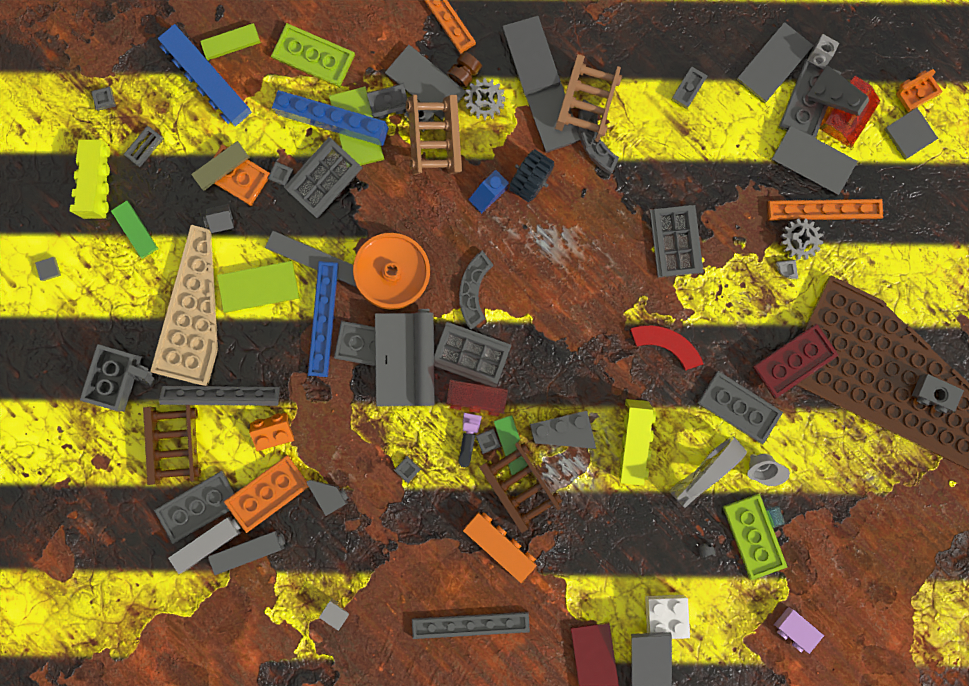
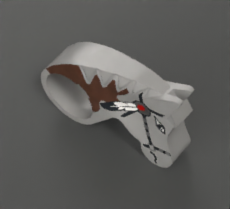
(710, 471)

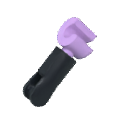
(471, 425)

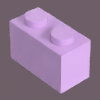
(799, 630)

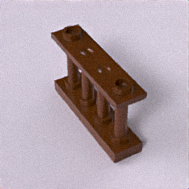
(154, 454)
(511, 502)

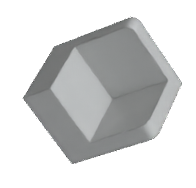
(334, 614)

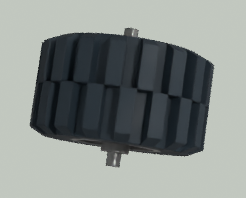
(531, 175)

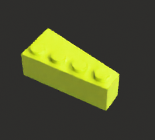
(91, 180)
(636, 442)

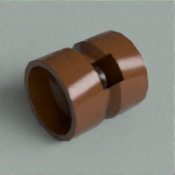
(464, 69)

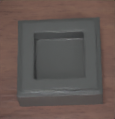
(103, 98)
(280, 174)
(48, 269)
(488, 441)
(407, 469)

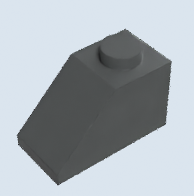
(328, 496)

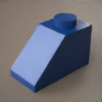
(489, 191)

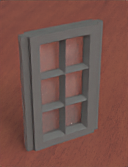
(323, 177)
(676, 241)
(471, 354)

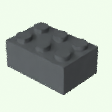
(108, 379)

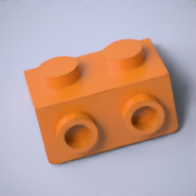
(918, 91)
(271, 431)

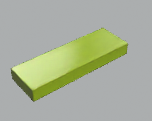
(230, 41)

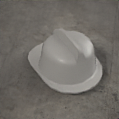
(766, 470)

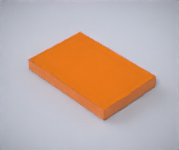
(243, 181)

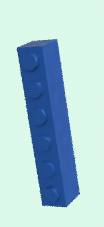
(204, 74)
(330, 118)

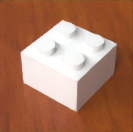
(668, 614)

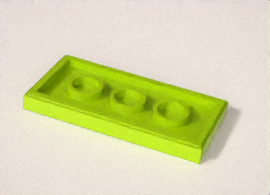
(313, 55)
(357, 101)
(258, 286)
(754, 536)

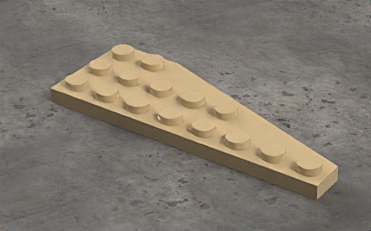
(189, 329)

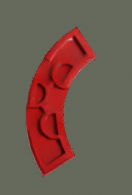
(669, 340)

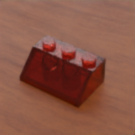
(847, 126)
(476, 397)

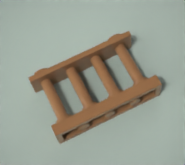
(570, 101)
(450, 125)

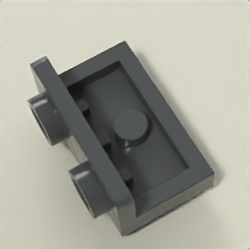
(387, 101)

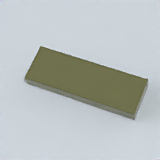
(220, 165)

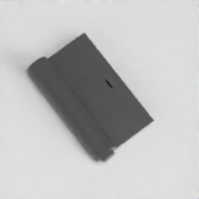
(410, 359)

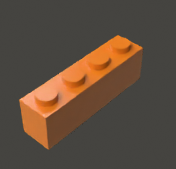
(499, 547)

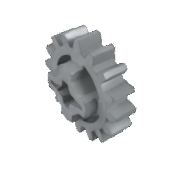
(479, 104)
(809, 240)

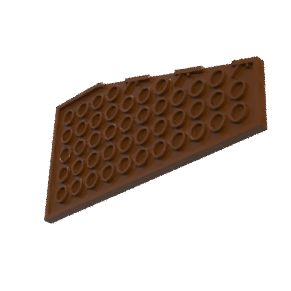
(880, 369)

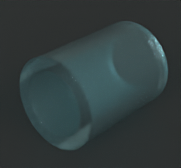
(775, 516)

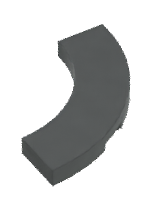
(595, 150)
(470, 289)

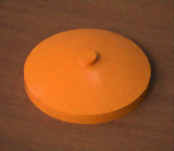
(391, 271)

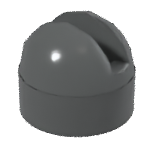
(706, 549)

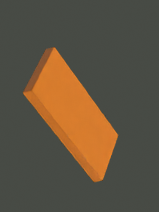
(266, 494)

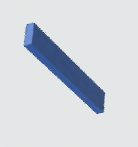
(323, 319)

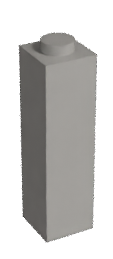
(205, 544)

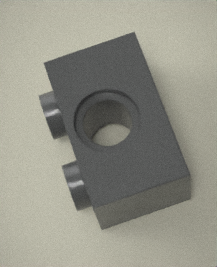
(948, 394)

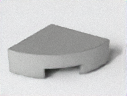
(787, 269)

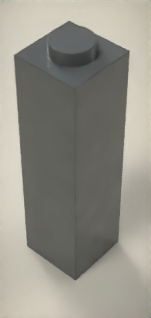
(247, 552)

